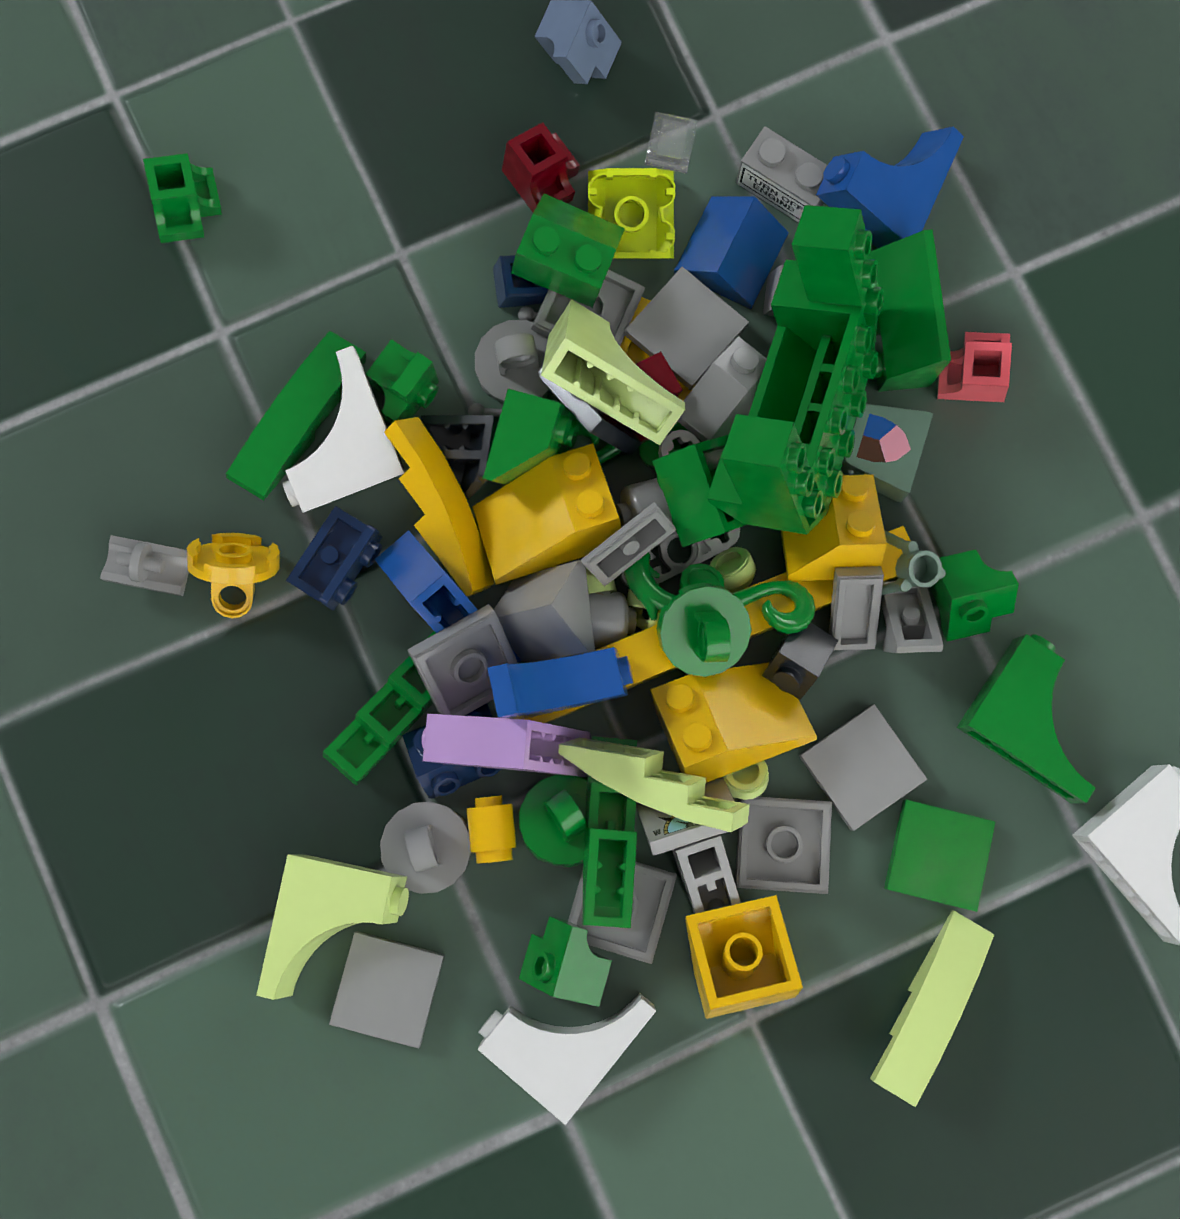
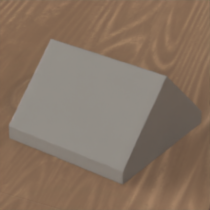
(548, 614)

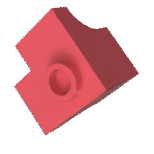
(978, 369)

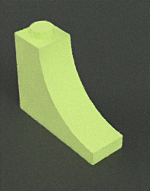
(594, 367)
(317, 902)

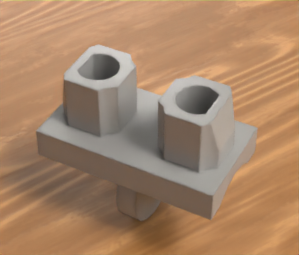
(146, 566)

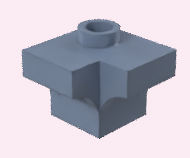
(578, 39)

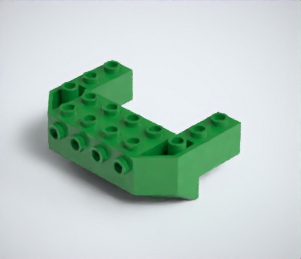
(790, 448)

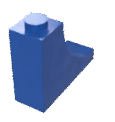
(892, 197)
(425, 584)
(559, 683)

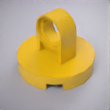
(233, 561)

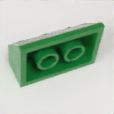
(912, 322)

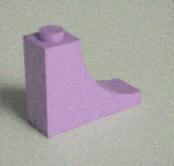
(499, 743)

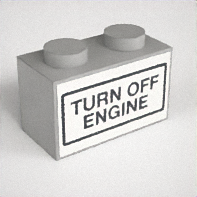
(781, 174)

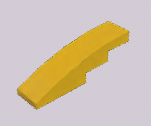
(448, 519)

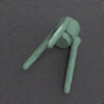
(913, 567)

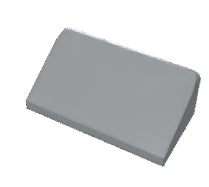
(629, 544)

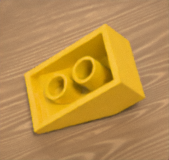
(547, 515)
(729, 720)

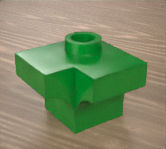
(181, 196)
(405, 381)
(972, 595)
(564, 964)

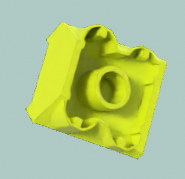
(641, 204)

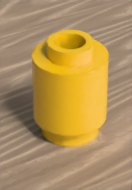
(491, 830)

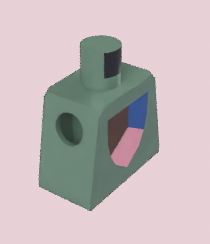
(888, 447)

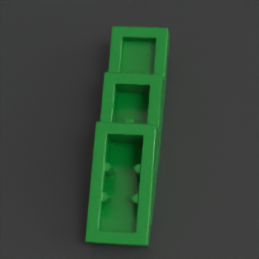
(292, 419)
(380, 723)
(608, 853)

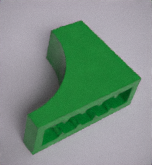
(1016, 717)

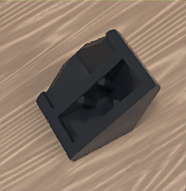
(465, 444)

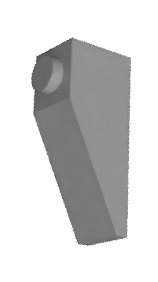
(707, 875)

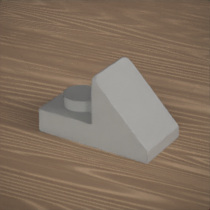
(910, 622)

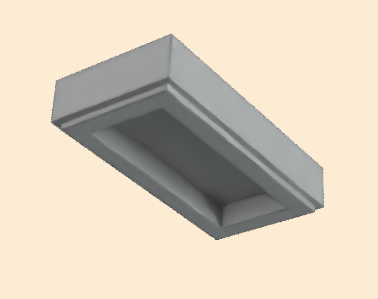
(856, 607)

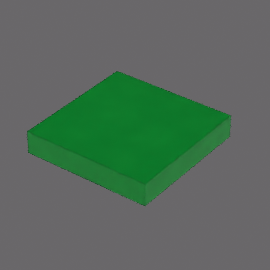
(940, 855)

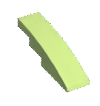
(640, 777)
(933, 1008)

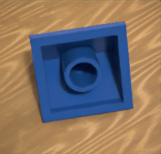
(734, 247)

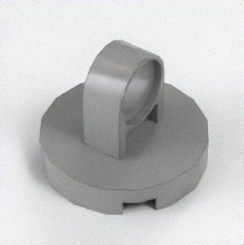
(511, 359)
(427, 846)

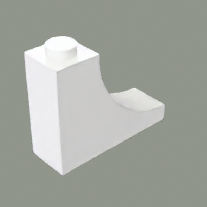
(355, 450)
(1135, 845)
(559, 1062)

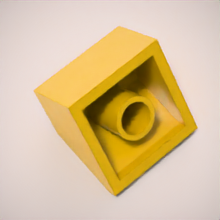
(846, 537)
(742, 957)

